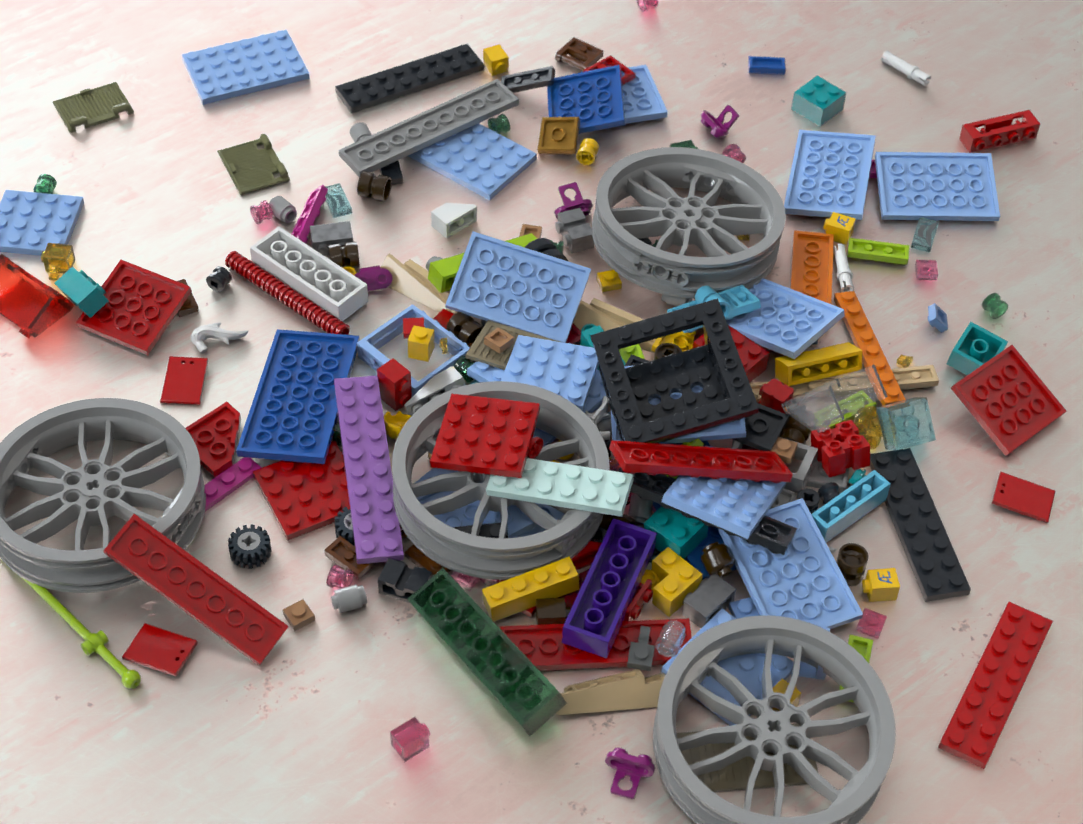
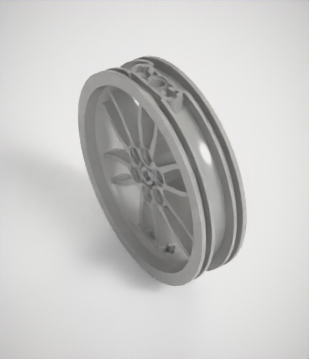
(687, 221)
(94, 489)
(500, 556)
(771, 728)

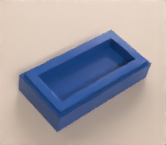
(766, 65)

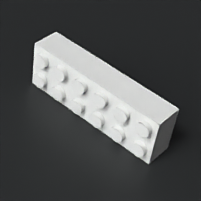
(310, 273)

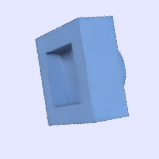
(937, 317)
(743, 608)

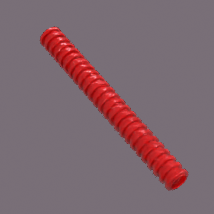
(285, 294)

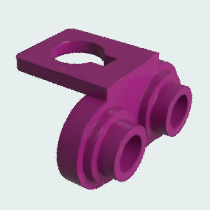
(717, 126)
(585, 205)
(375, 277)
(630, 766)

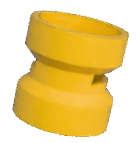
(587, 151)

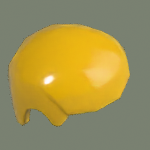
(395, 423)

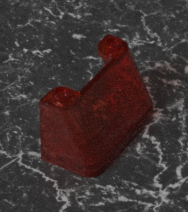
(28, 300)

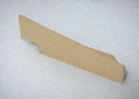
(413, 282)
(607, 317)
(613, 693)

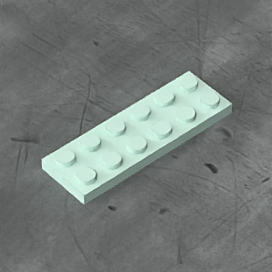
(566, 487)

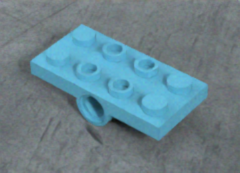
(732, 301)

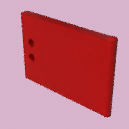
(184, 381)
(1023, 497)
(160, 649)

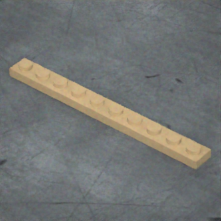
(906, 377)

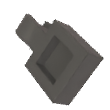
(641, 653)

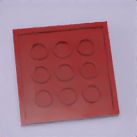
(137, 308)
(1008, 400)
(485, 435)
(305, 493)

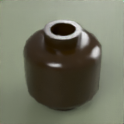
(717, 559)

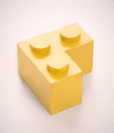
(675, 581)

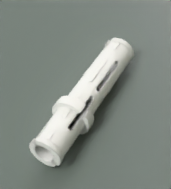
(911, 71)
(844, 273)

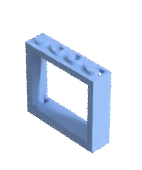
(368, 346)

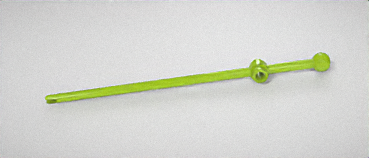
(93, 642)

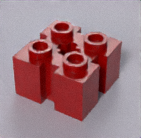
(841, 448)

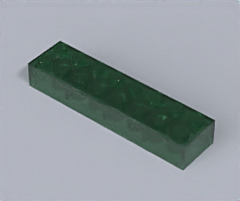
(487, 652)

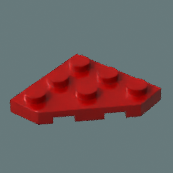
(216, 438)

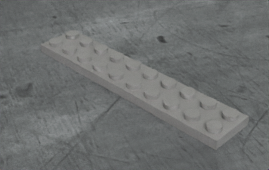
(428, 127)

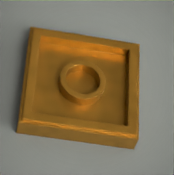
(558, 135)

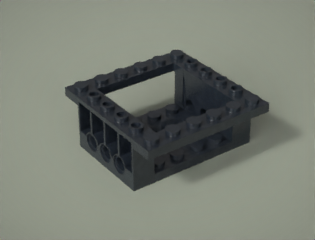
(713, 367)

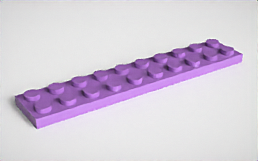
(368, 470)

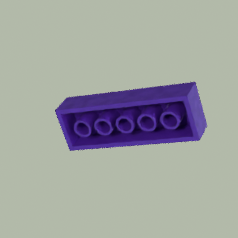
(609, 588)

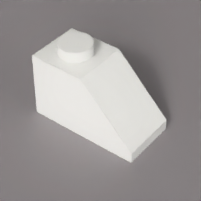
(453, 218)

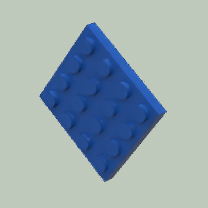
(591, 96)

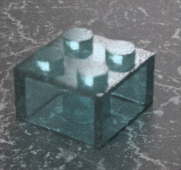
(906, 423)

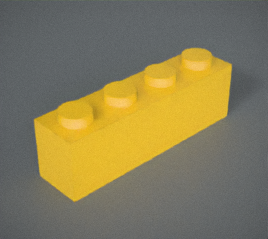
(818, 364)
(523, 590)

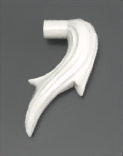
(213, 331)
(599, 415)

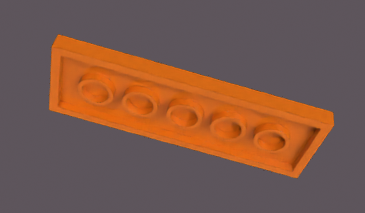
(812, 264)

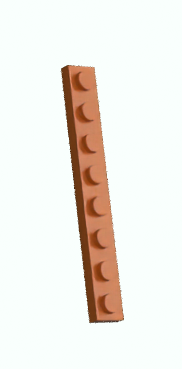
(865, 339)

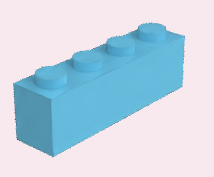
(851, 505)

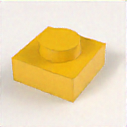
(608, 280)

